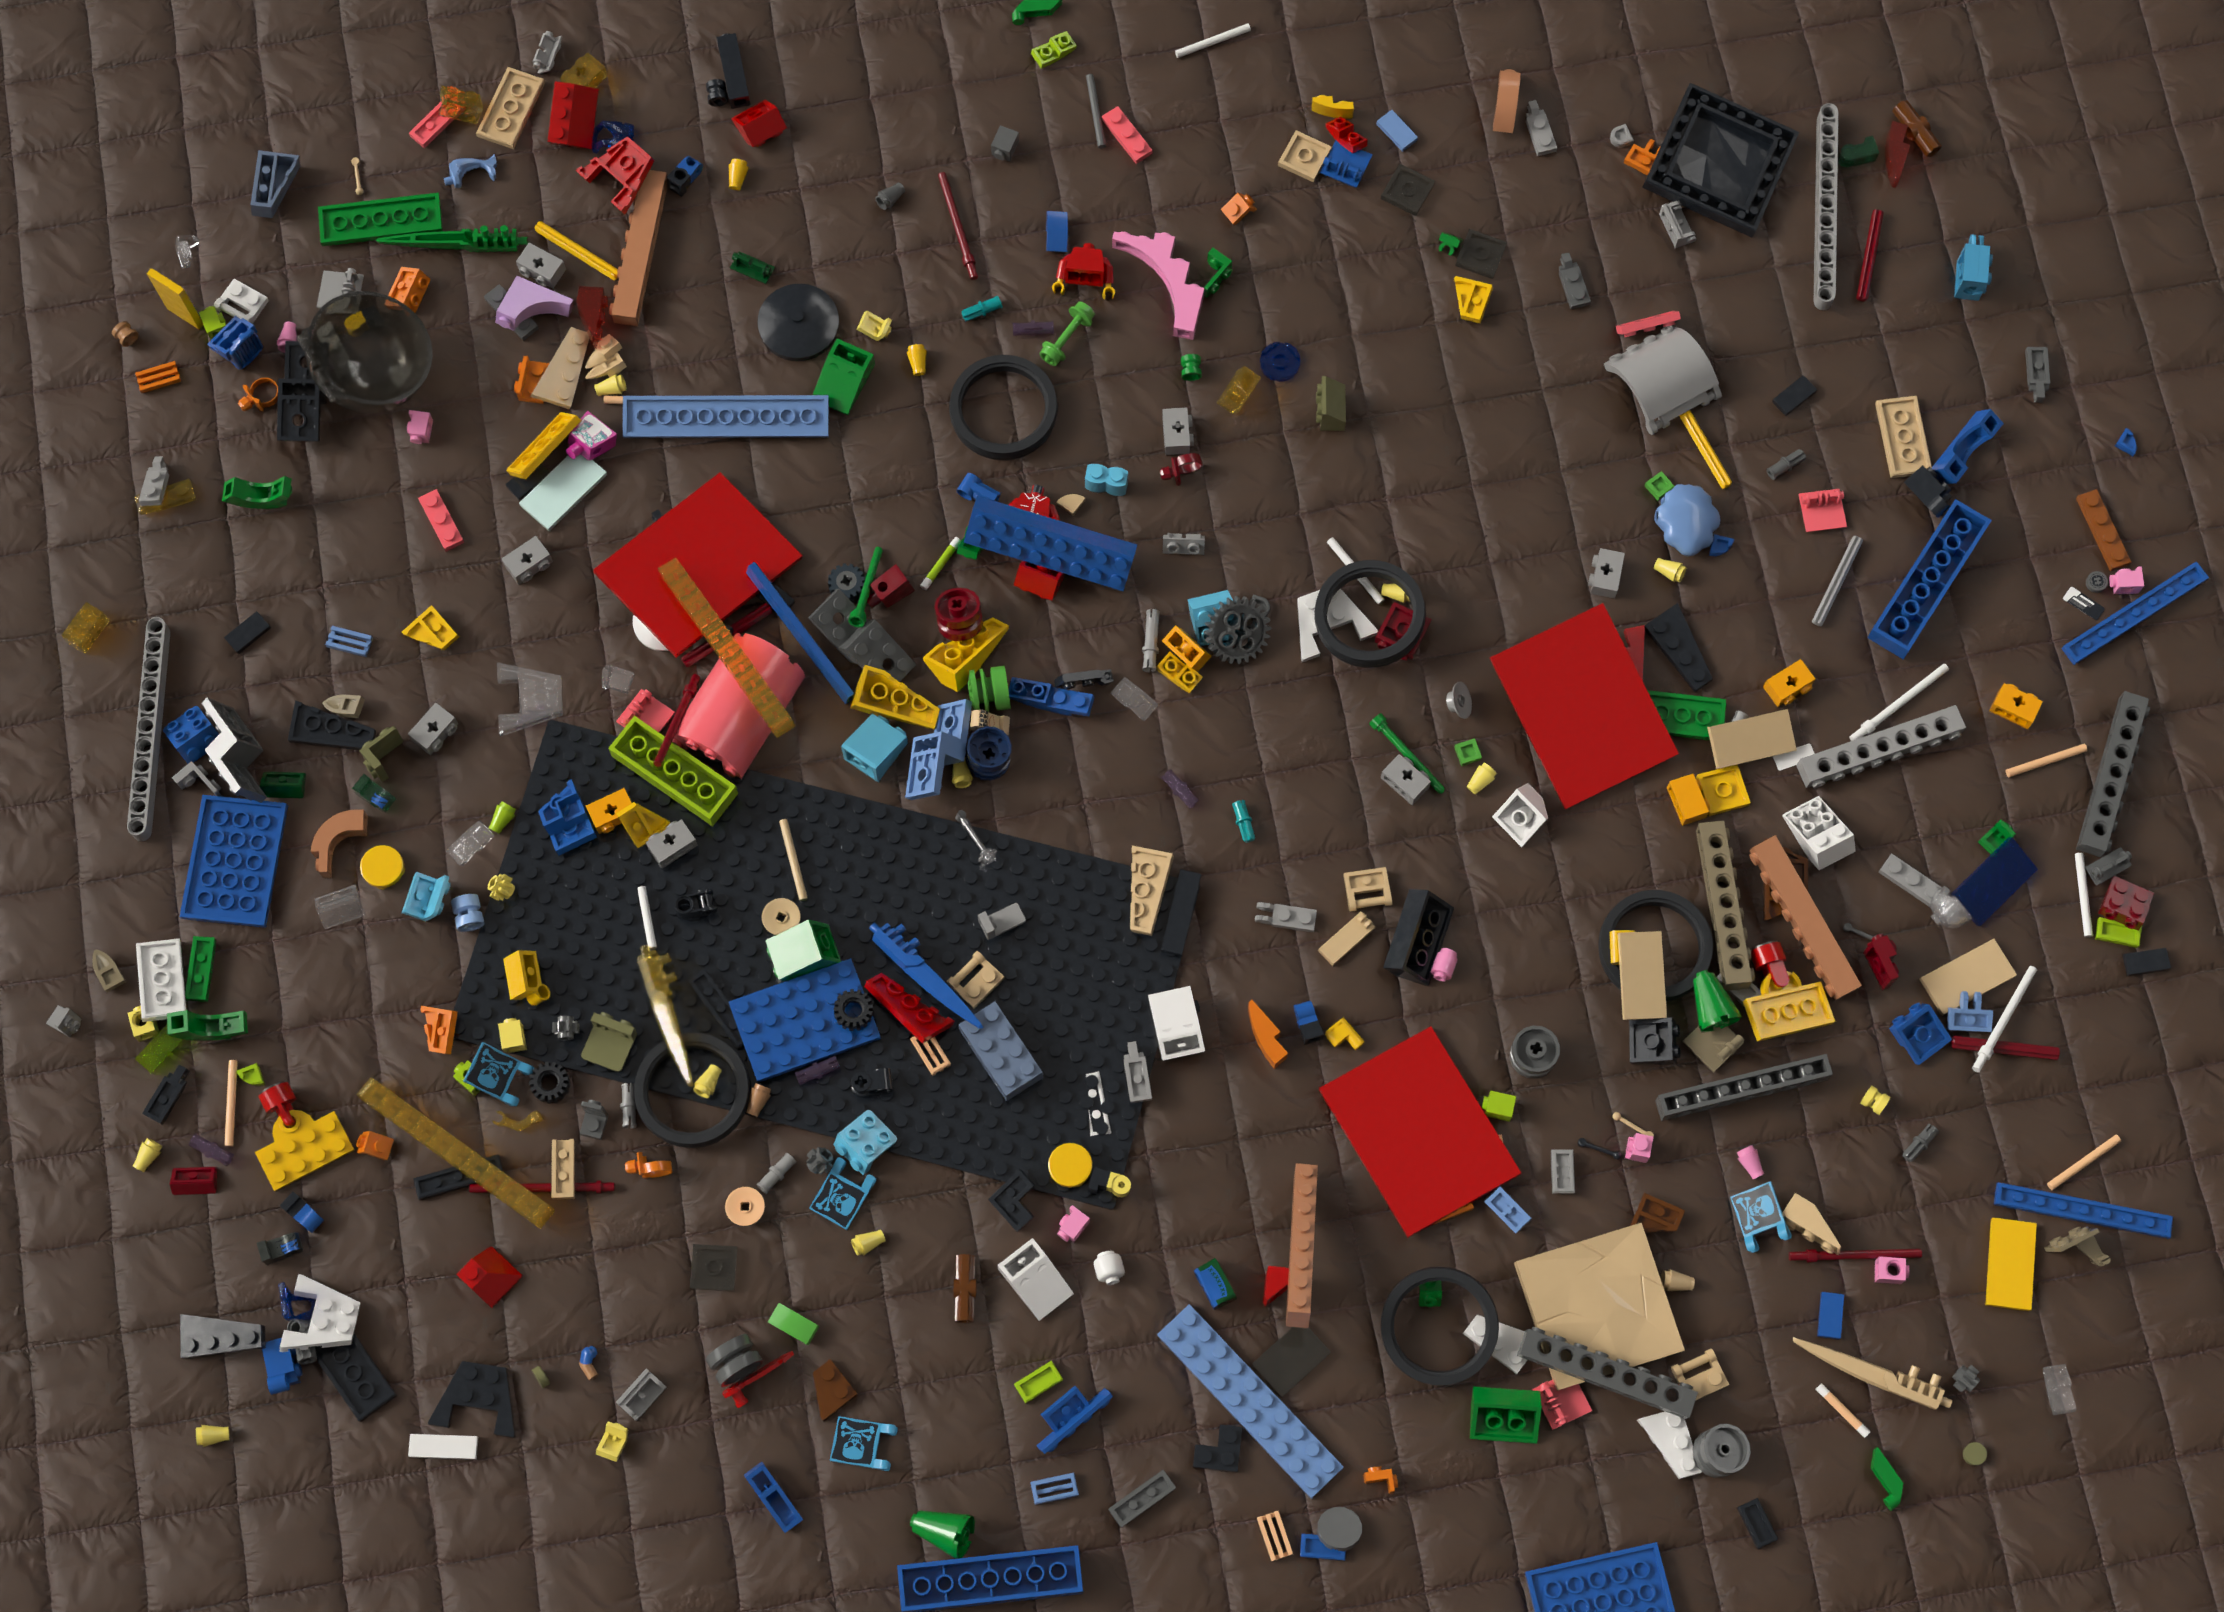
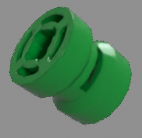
(1191, 367)

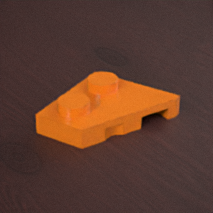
(439, 1028)

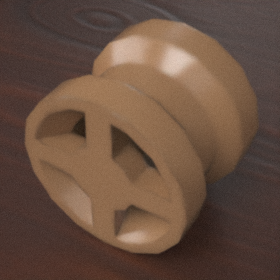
(125, 334)

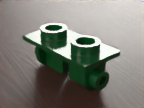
(751, 267)

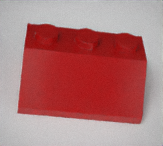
(573, 115)

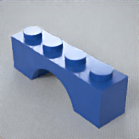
(1978, 430)

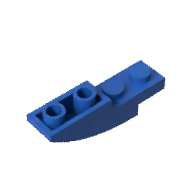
(1049, 698)

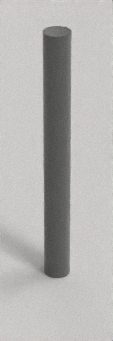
(1095, 111)

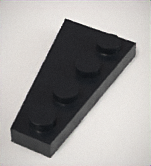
(320, 728)

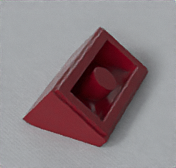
(193, 1180)

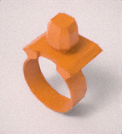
(246, 402)
(649, 1169)

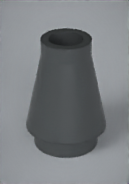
(889, 196)

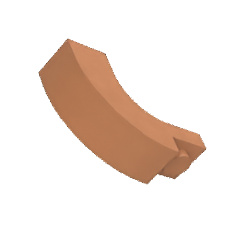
(1506, 101)
(333, 831)

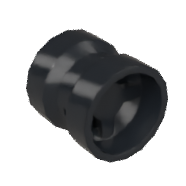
(716, 90)

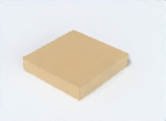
(1304, 156)

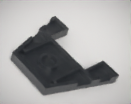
(480, 1388)

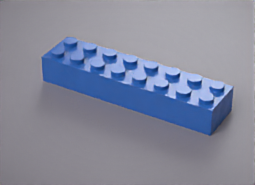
(1050, 543)
(1929, 579)
(990, 1579)

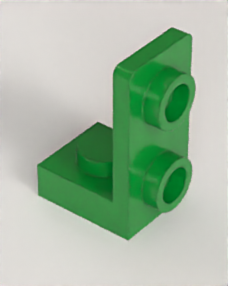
(1217, 262)

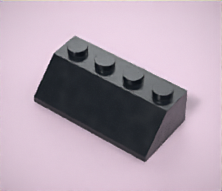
(1418, 936)

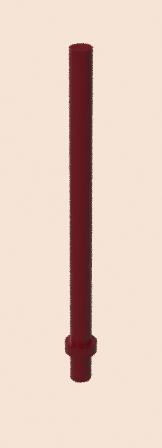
(547, 1187)

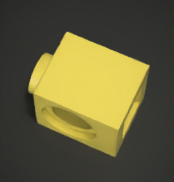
(144, 1032)
(512, 1036)

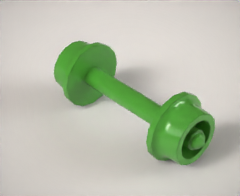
(1052, 352)

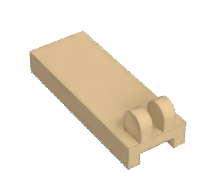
(1346, 938)
(563, 1169)

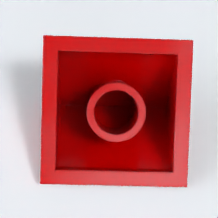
(1275, 1283)

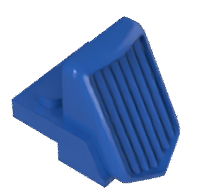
(237, 342)

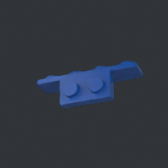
(1068, 1414)

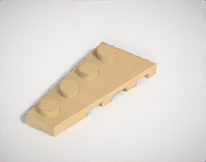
(562, 374)
(1149, 879)

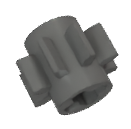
(565, 1028)
(819, 1160)
(1966, 1378)

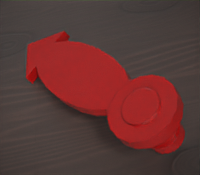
(735, 1389)

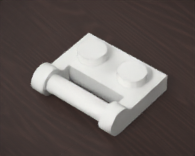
(245, 298)

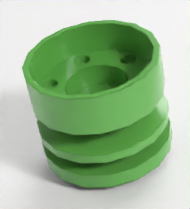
(989, 689)

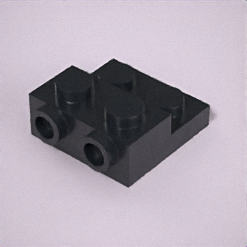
(1654, 1041)

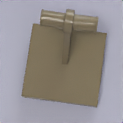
(1713, 1047)
(2084, 1240)

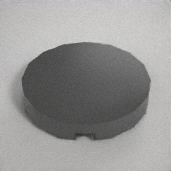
(1339, 1528)

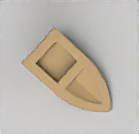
(606, 348)
(612, 366)

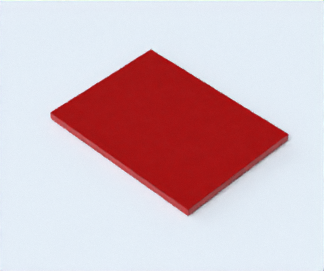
(715, 540)
(1584, 706)
(1419, 1131)

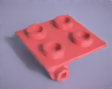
(1823, 510)
(648, 710)
(1563, 1404)

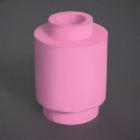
(1444, 964)

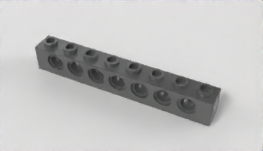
(2088, 840)
(1743, 1087)
(1680, 1407)

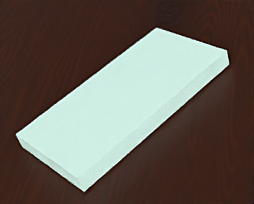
(562, 490)

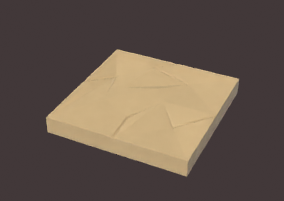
(1602, 1297)

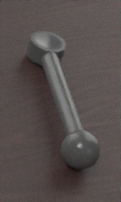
(1848, 927)

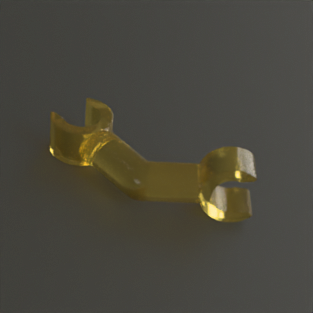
(533, 1118)

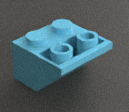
(1199, 610)

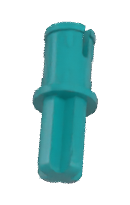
(981, 308)
(1243, 821)

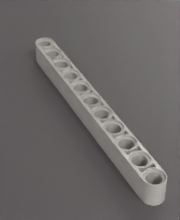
(1824, 214)
(152, 737)

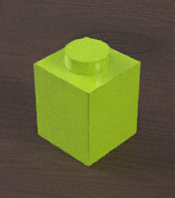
(1499, 1105)

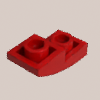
(1344, 134)

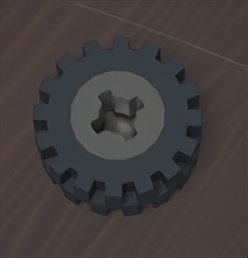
(842, 574)

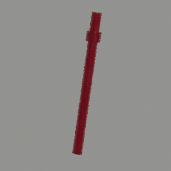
(968, 258)
(688, 693)
(1813, 1255)

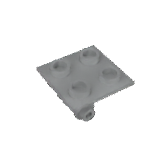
(338, 283)

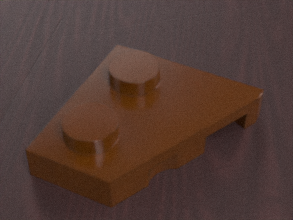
(1657, 1215)
(831, 1389)

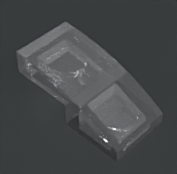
(1134, 698)
(469, 842)
(2058, 1389)

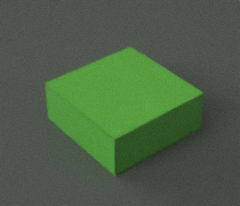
(1659, 485)
(1468, 752)

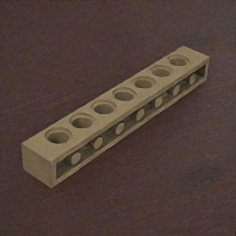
(1731, 977)

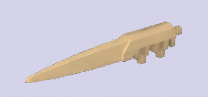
(1902, 1385)

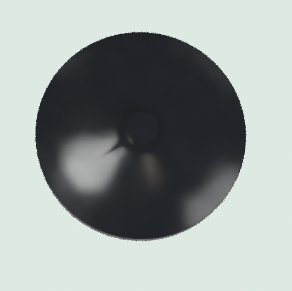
(798, 322)

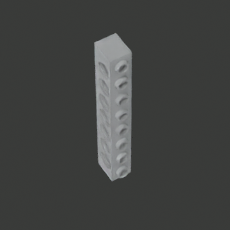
(1948, 718)

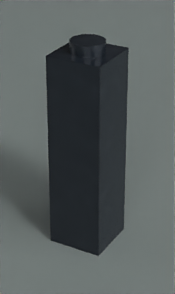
(733, 70)

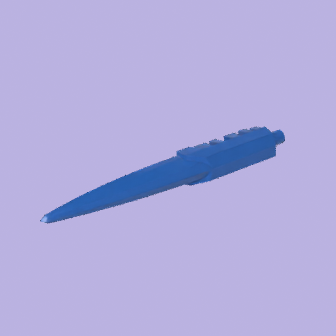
(911, 963)

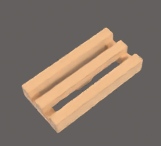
(940, 1067)
(1287, 1545)

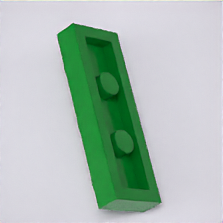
(200, 969)

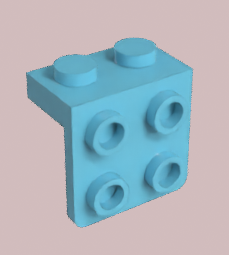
(426, 896)
(864, 1141)

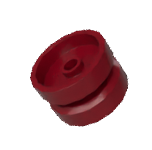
(958, 614)

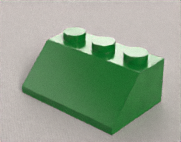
(1505, 1415)

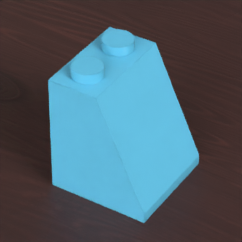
(874, 746)

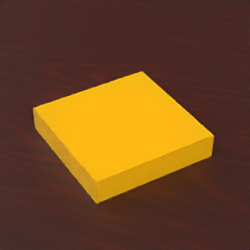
(1724, 789)

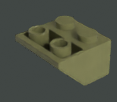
(1331, 405)

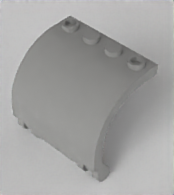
(1666, 375)

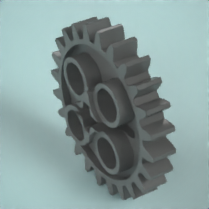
(1220, 627)

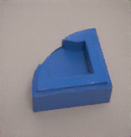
(2127, 442)
(1720, 545)

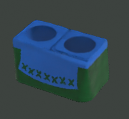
(1215, 1284)

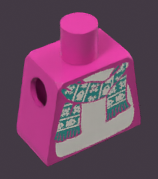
(590, 438)

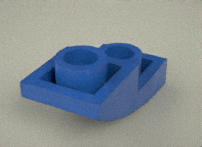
(1056, 231)

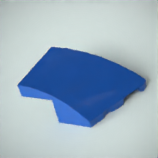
(567, 820)

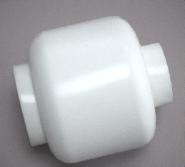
(1109, 1267)

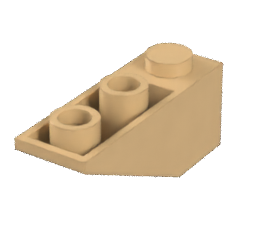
(1806, 1218)

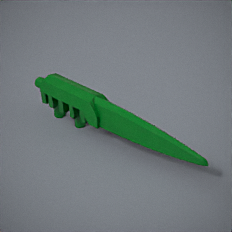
(464, 239)

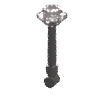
(987, 855)

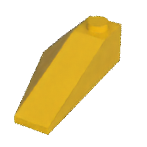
(954, 660)
(885, 696)

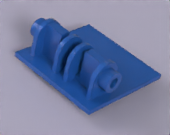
(1344, 165)

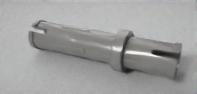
(1150, 649)

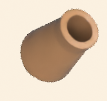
(758, 1098)

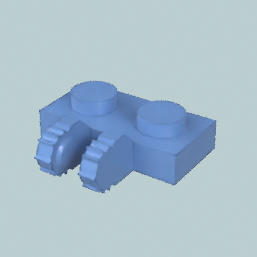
(1970, 1019)

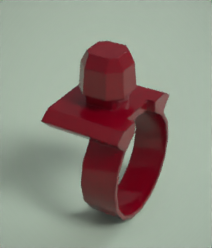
(1177, 467)

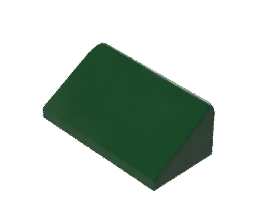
(283, 784)

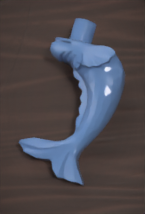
(459, 167)

